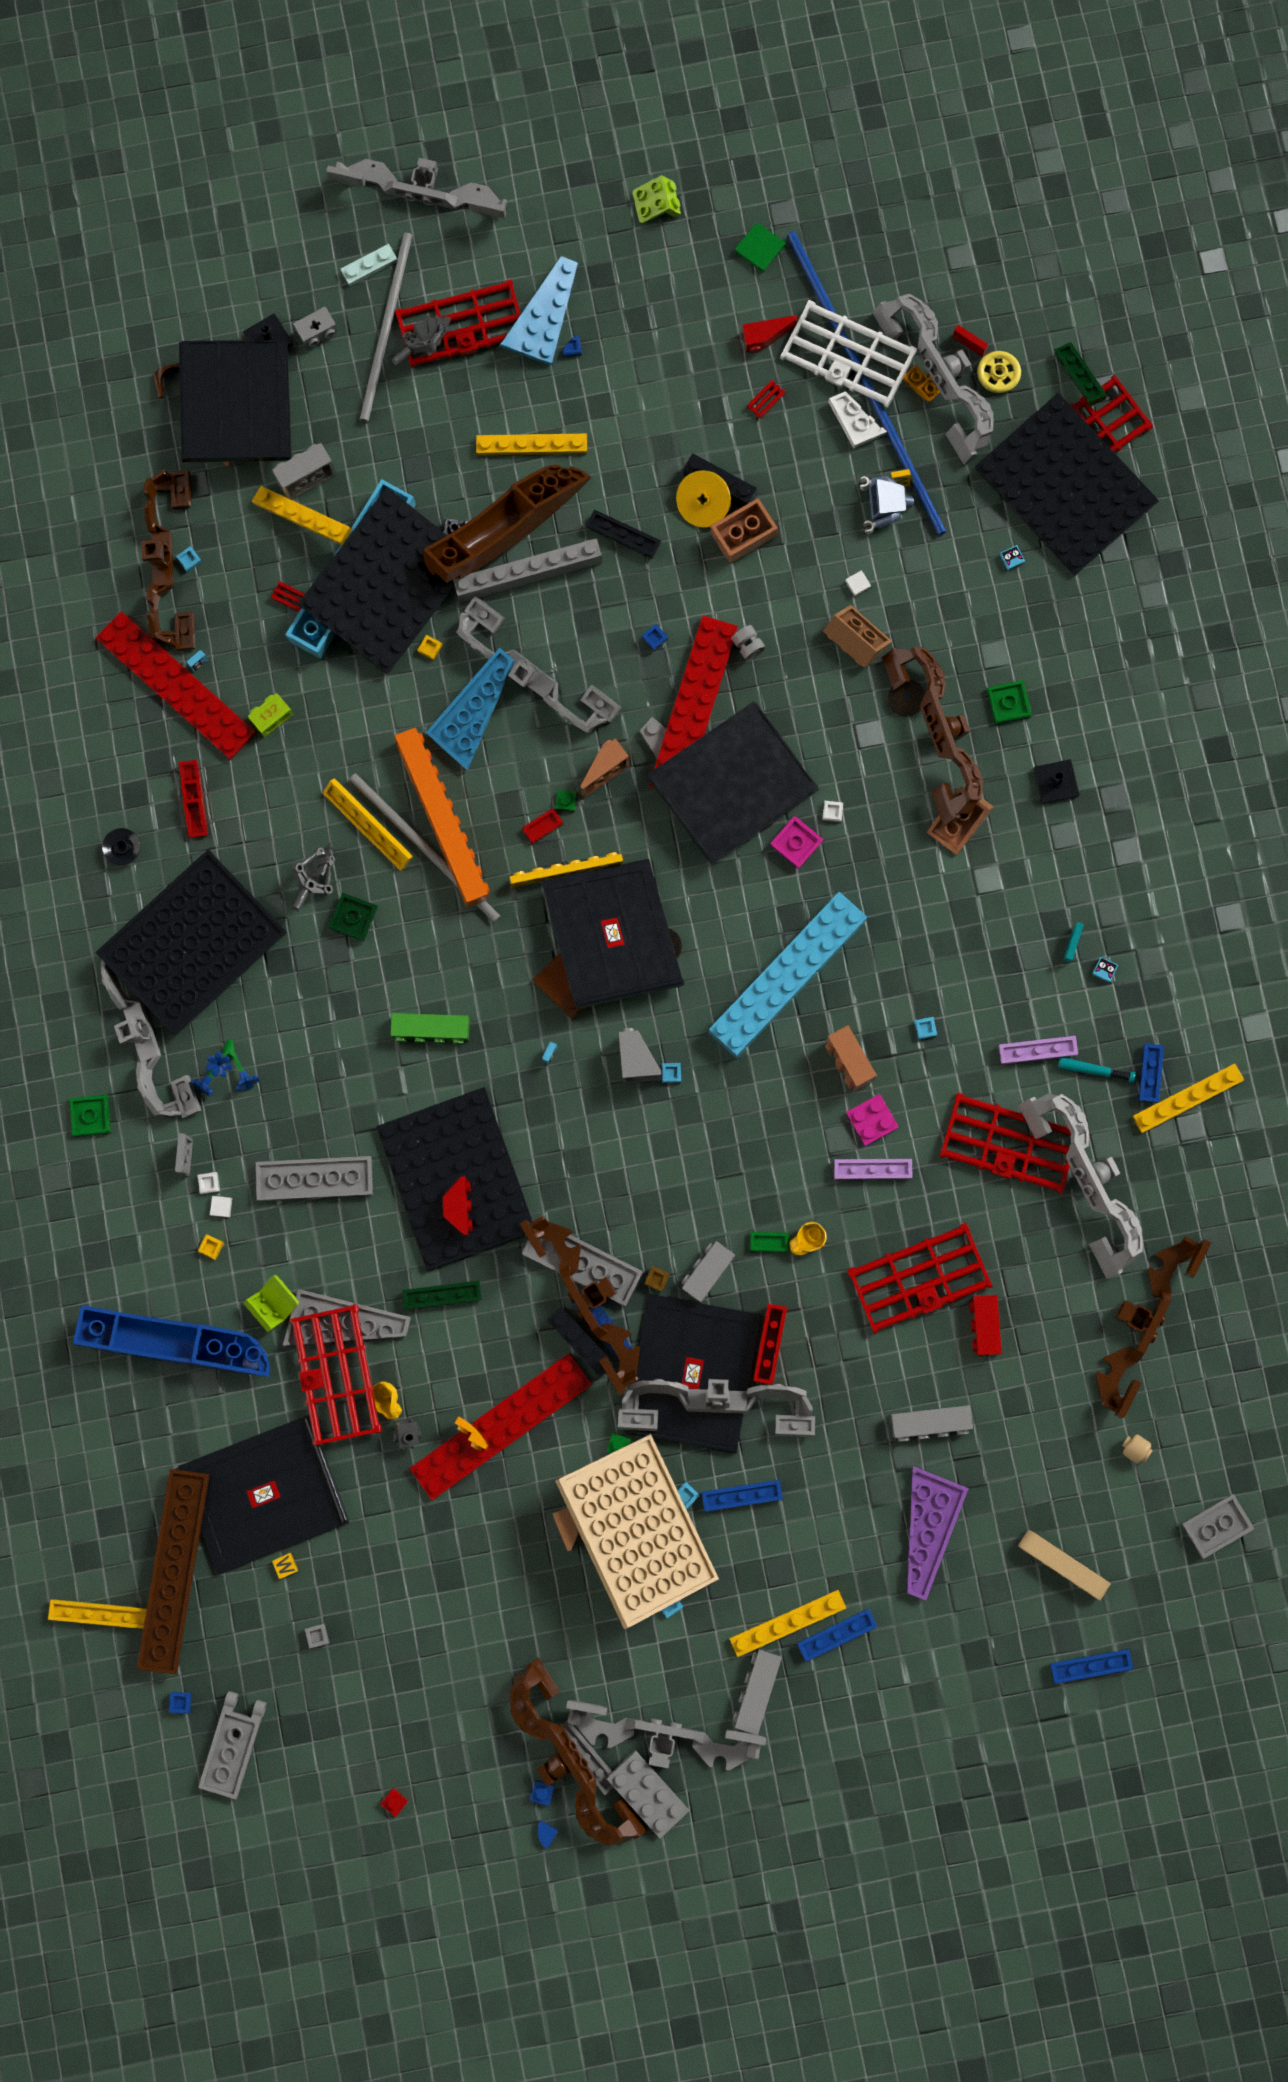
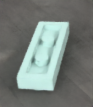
(369, 265)

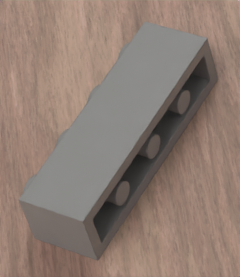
(931, 1422)
(758, 1691)

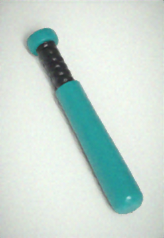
(1084, 1067)

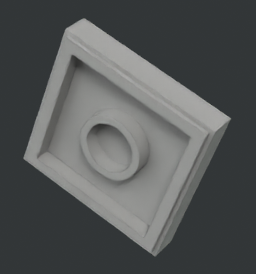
(183, 1155)

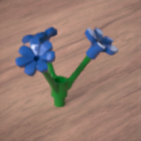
(220, 1064)

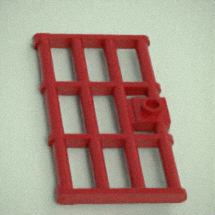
(464, 336)
(1106, 431)
(1005, 1157)
(926, 1291)
(320, 1377)

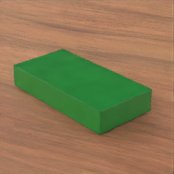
(769, 1242)

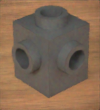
(406, 1433)

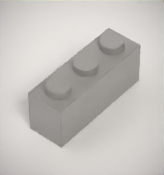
(707, 1271)

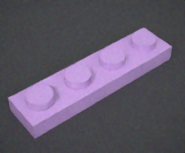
(1038, 1050)
(872, 1169)

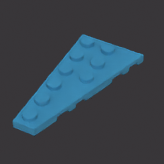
(540, 323)
(466, 718)

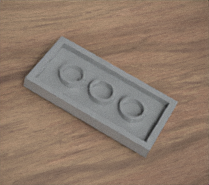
(647, 1794)

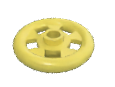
(1007, 359)

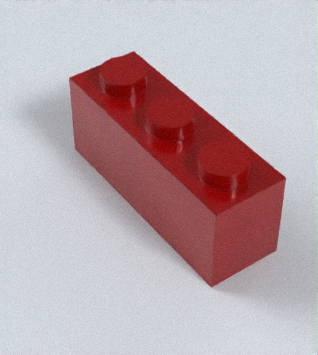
(985, 1325)

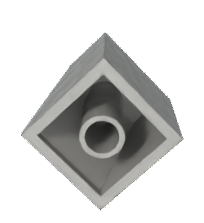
(636, 1058)

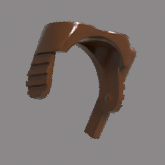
(159, 374)

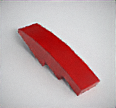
(193, 798)

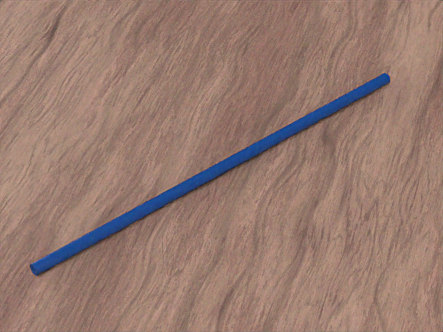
(865, 381)

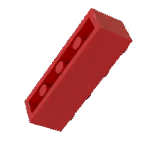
(770, 1344)

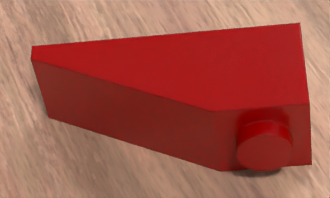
(762, 334)

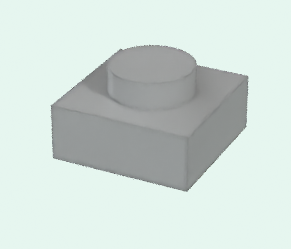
(317, 1635)

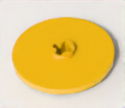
(714, 490)

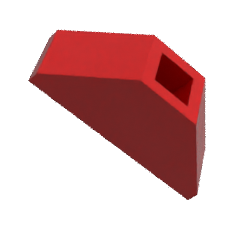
(457, 1206)

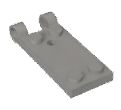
(231, 1755)

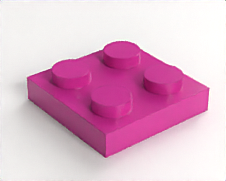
(796, 842)
(872, 1120)

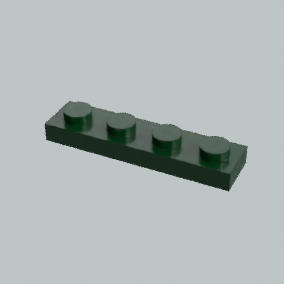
(1080, 374)
(442, 1295)

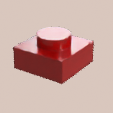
(394, 1802)

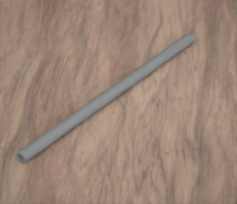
(386, 326)
(415, 838)

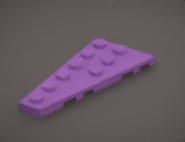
(932, 1520)

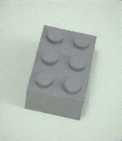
(304, 471)

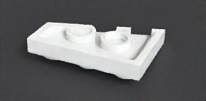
(854, 421)

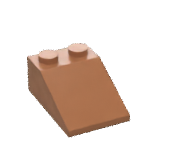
(608, 763)
(960, 831)

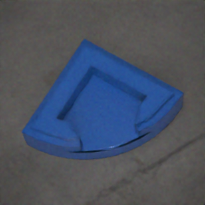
(572, 348)
(546, 1833)

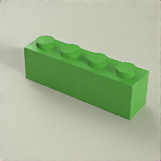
(430, 1027)

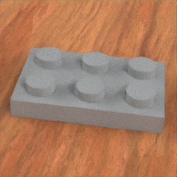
(1217, 1526)

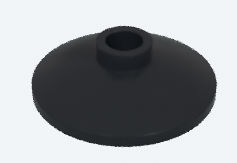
(116, 839)

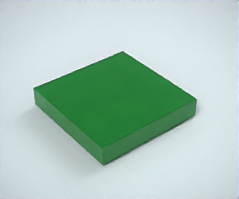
(760, 247)
(1009, 702)
(90, 1115)

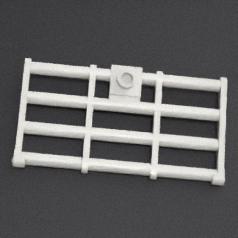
(841, 366)

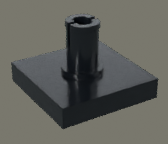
(268, 329)
(1056, 781)

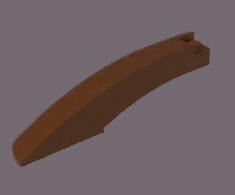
(504, 522)

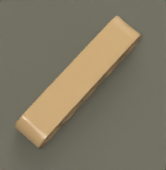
(1064, 1565)

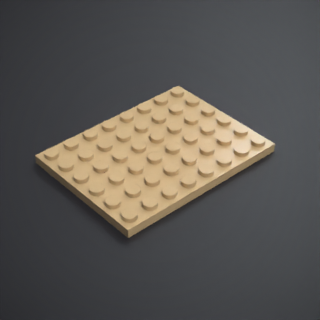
(637, 1531)

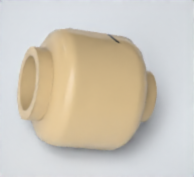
(1137, 1449)

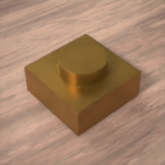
(657, 1278)

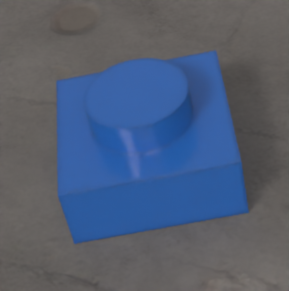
(654, 637)
(180, 1702)
(542, 1793)

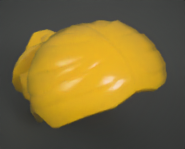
(808, 1239)
(386, 1400)

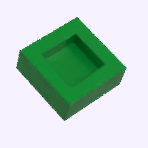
(566, 801)
(617, 1442)

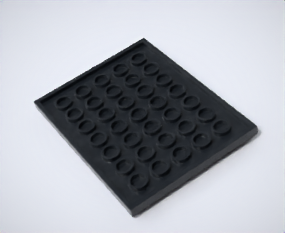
(1066, 484)
(378, 585)
(191, 942)
(430, 1155)

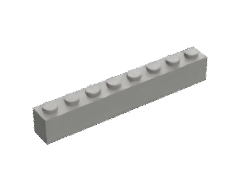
(528, 570)

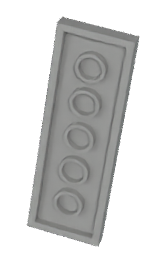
(314, 1178)
(592, 1267)

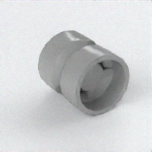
(745, 637)

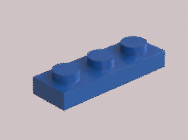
(1151, 1073)

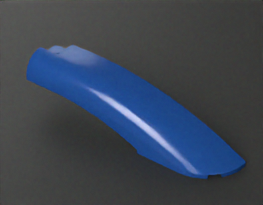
(170, 1341)

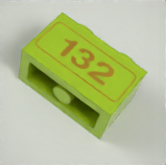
(270, 714)

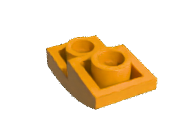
(921, 384)
(476, 1438)

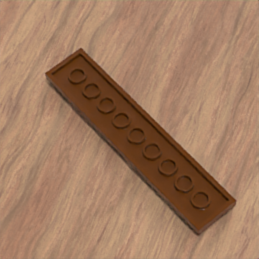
(173, 1572)

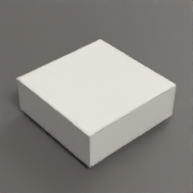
(858, 583)
(832, 811)
(208, 1183)
(221, 1206)

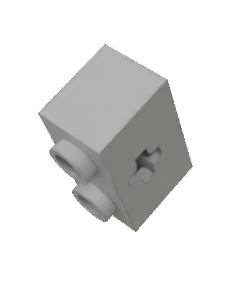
(307, 327)

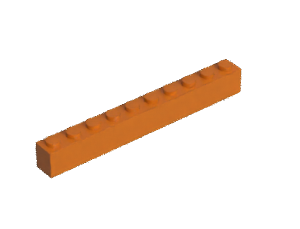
(441, 817)

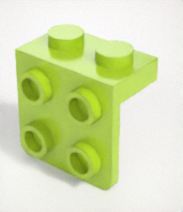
(655, 199)
(272, 1304)

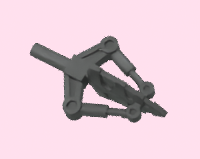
(425, 338)
(317, 870)

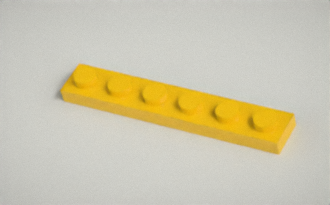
(531, 444)
(301, 515)
(367, 824)
(557, 870)
(1188, 1098)
(97, 1613)
(787, 1623)

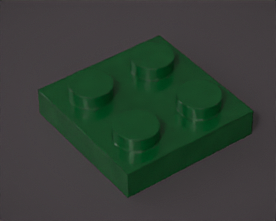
(353, 917)

